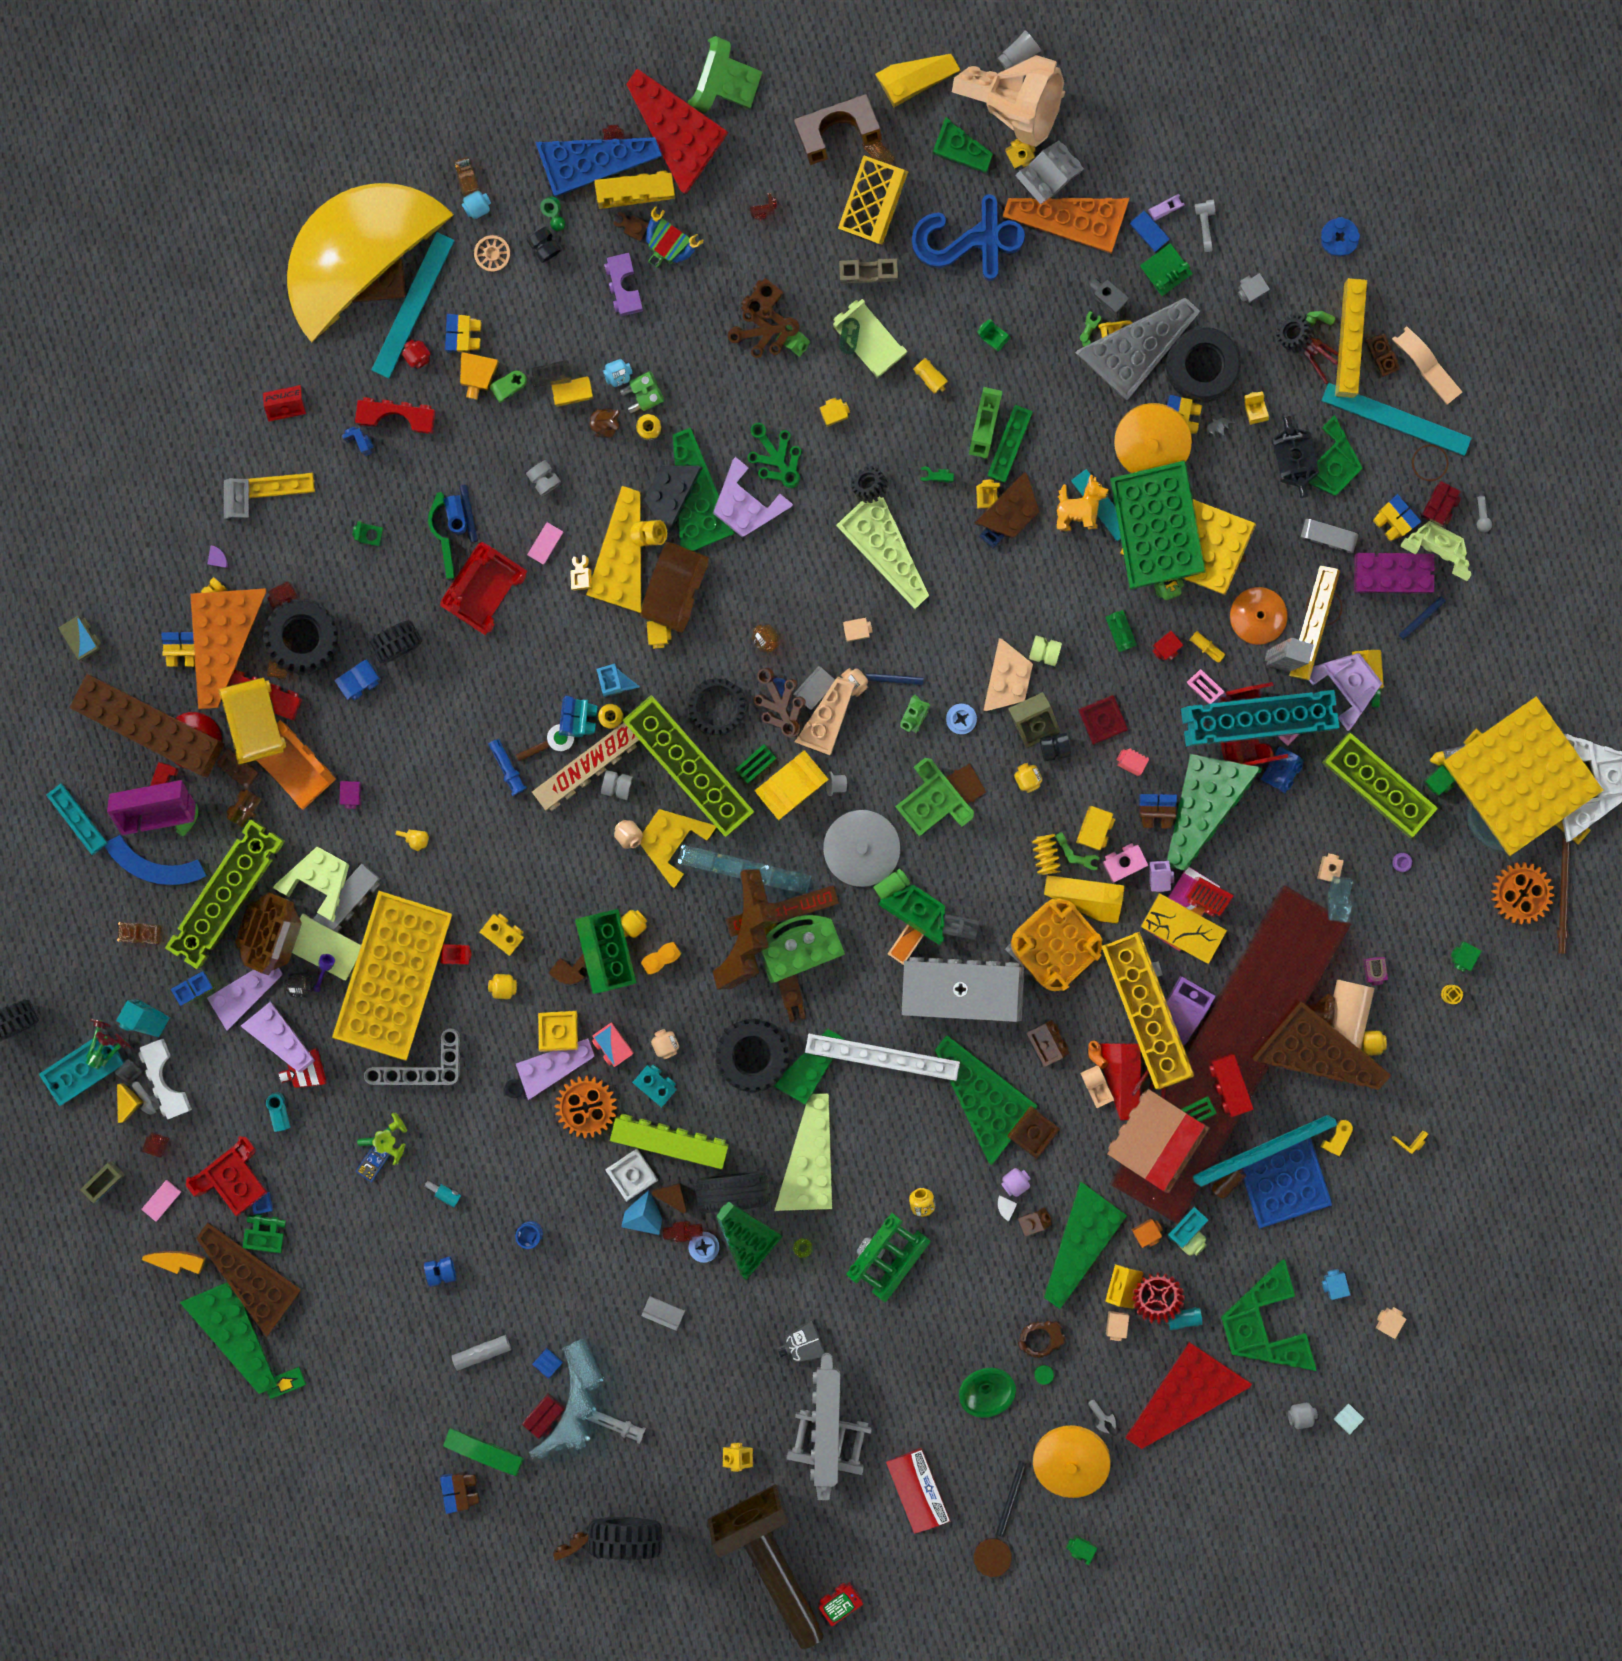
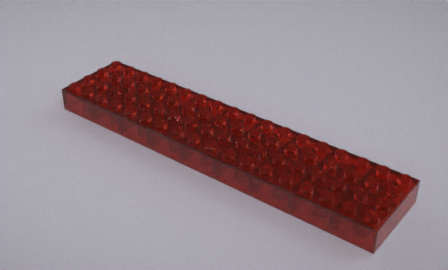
(1262, 990)

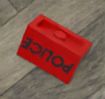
(283, 403)

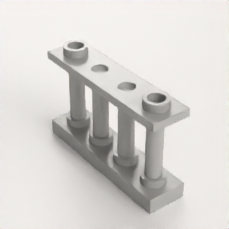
(853, 1466)

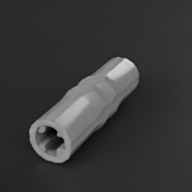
(481, 1352)

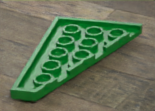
(986, 1098)

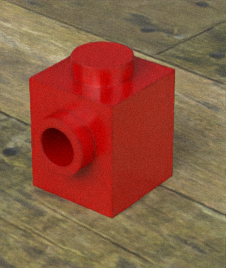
(1167, 647)

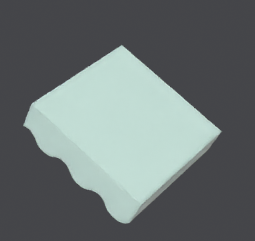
(1349, 1419)

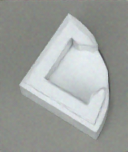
(1006, 1207)

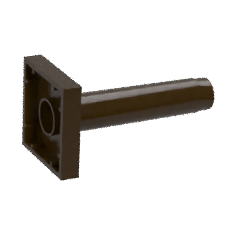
(751, 1526)

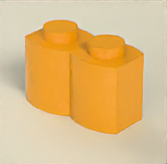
(666, 954)

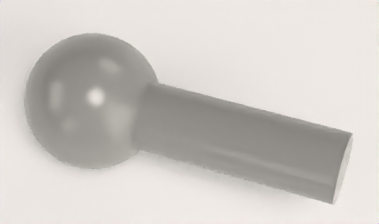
(1483, 524)

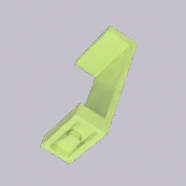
(874, 342)
(318, 939)

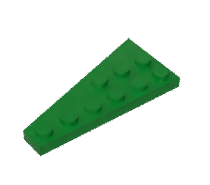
(696, 521)
(746, 1237)
(1084, 1237)
(231, 1329)

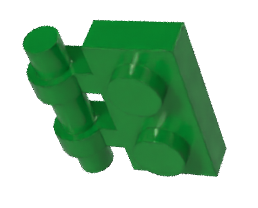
(264, 1240)

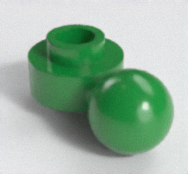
(557, 223)

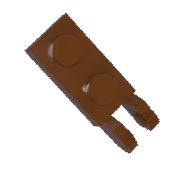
(791, 996)

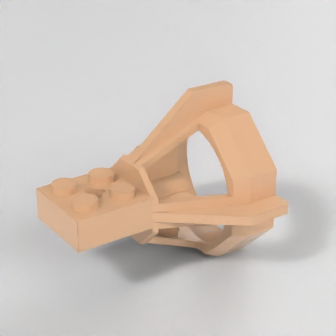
(1023, 106)

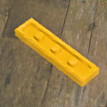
(281, 485)

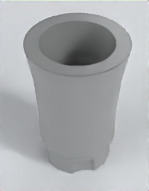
(1019, 51)

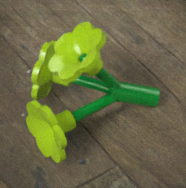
(383, 1140)

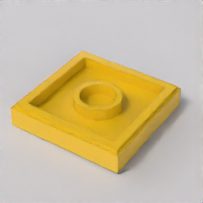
(558, 1031)

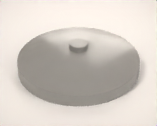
(861, 848)

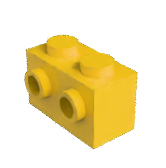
(502, 933)

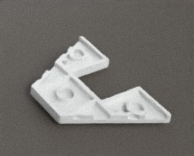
(1607, 770)

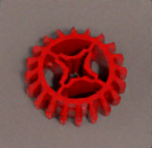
(1169, 1288)

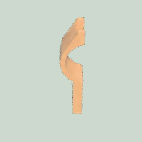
(1428, 365)

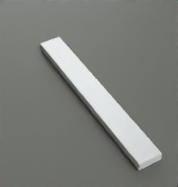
(882, 1057)

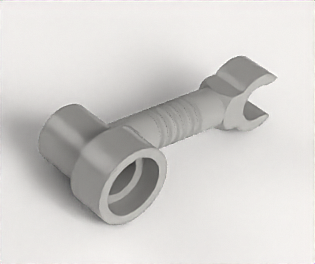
(1205, 210)

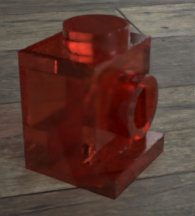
(281, 594)
(155, 1145)

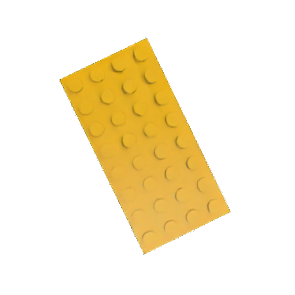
(392, 975)

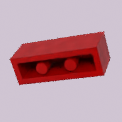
(1231, 1085)

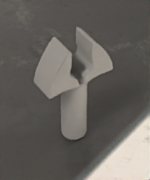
(150, 1103)
(1102, 1417)

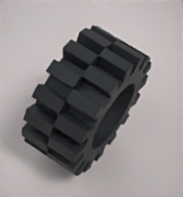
(1301, 340)
(873, 492)

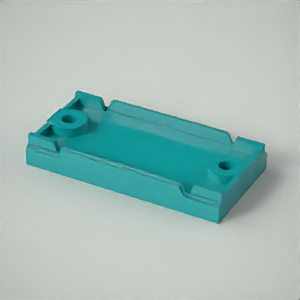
(75, 1075)

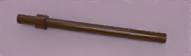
(1562, 933)

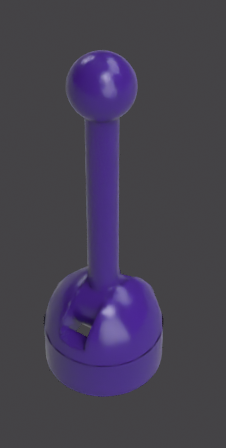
(326, 963)

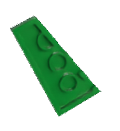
(805, 1073)

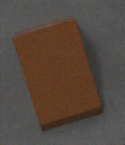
(672, 1196)

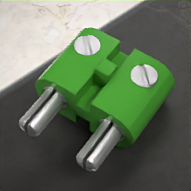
(646, 391)

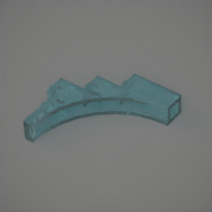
(583, 1376)

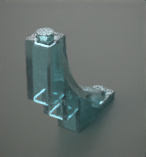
(733, 866)

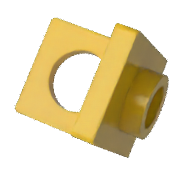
(1416, 1145)

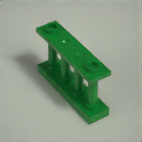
(900, 1267)

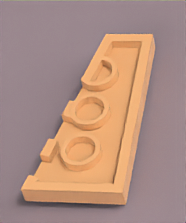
(824, 725)

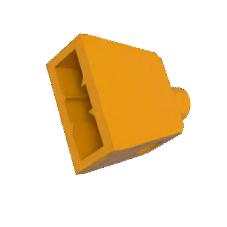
(477, 373)

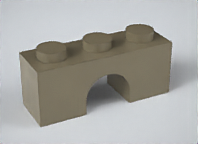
(865, 272)

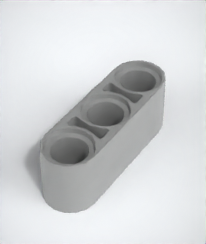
(1330, 535)

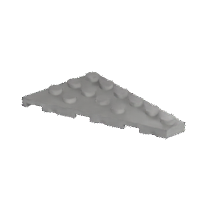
(1133, 351)

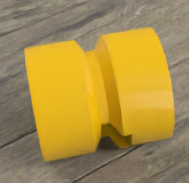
(649, 533)

